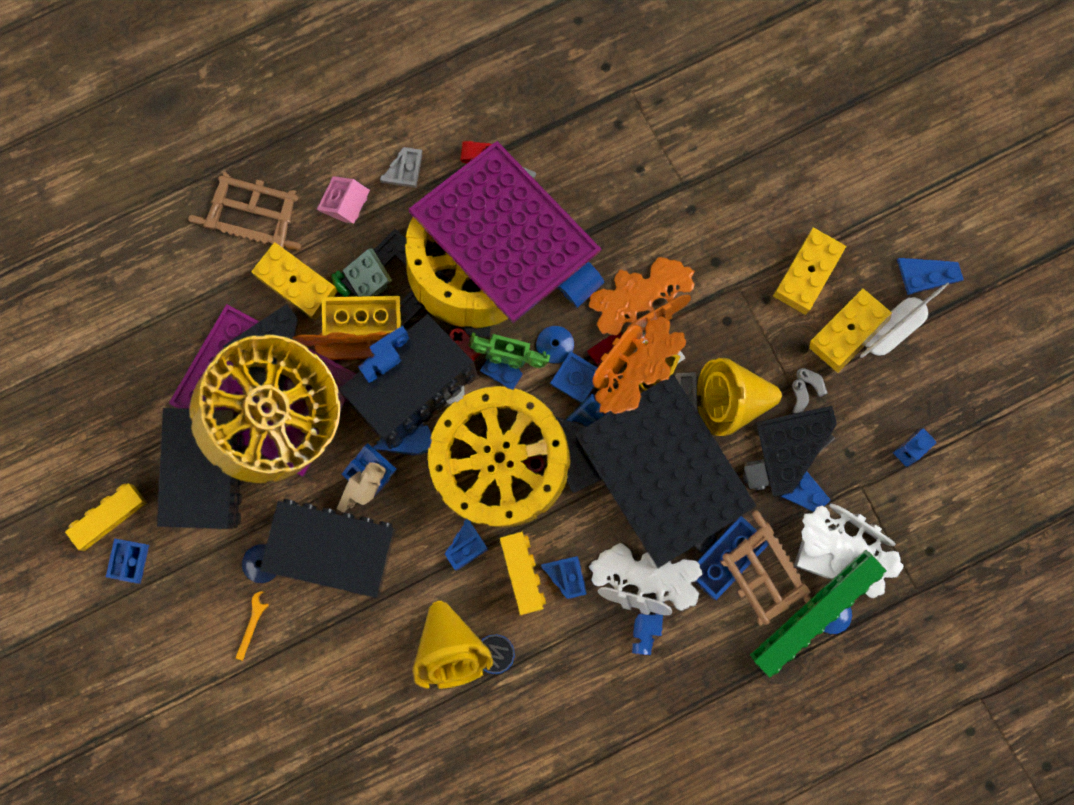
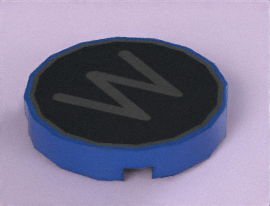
(501, 652)

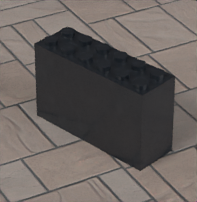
(411, 391)
(190, 486)
(328, 548)

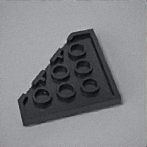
(279, 323)
(793, 444)
(581, 471)

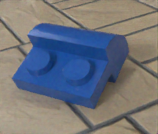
(581, 284)
(365, 456)
(127, 561)

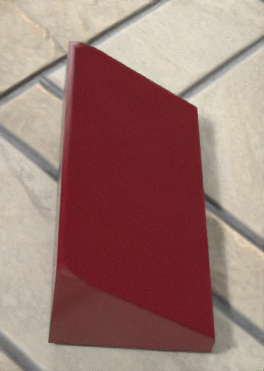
(601, 348)

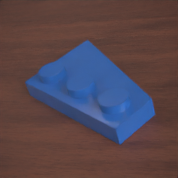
(928, 274)

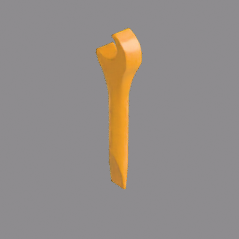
(257, 610)

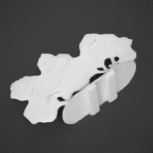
(904, 320)
(846, 548)
(645, 575)

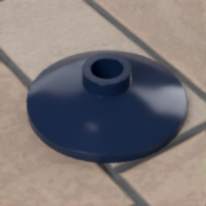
(250, 567)

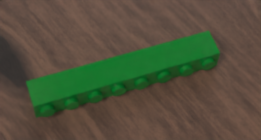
(818, 613)

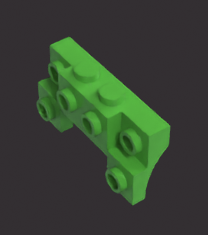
(508, 351)

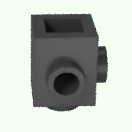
(756, 474)

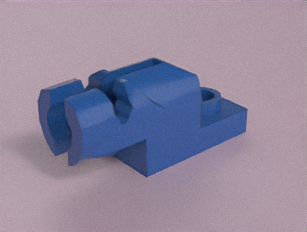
(384, 354)
(644, 628)

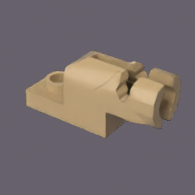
(362, 486)

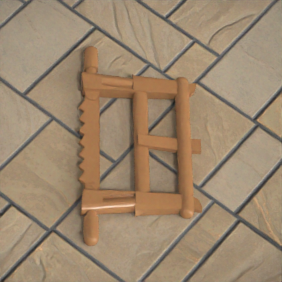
(212, 220)
(746, 548)

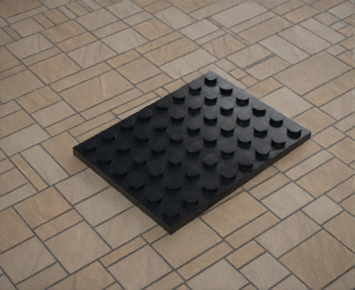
(665, 471)

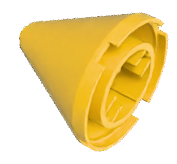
(732, 396)
(448, 650)

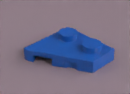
(808, 494)

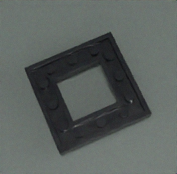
(386, 251)

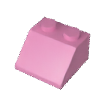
(343, 199)

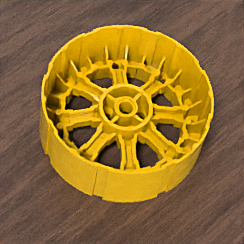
(462, 307)
(292, 361)
(554, 475)

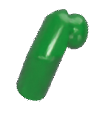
(341, 288)

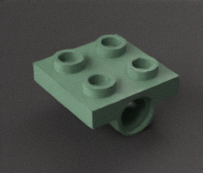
(367, 275)

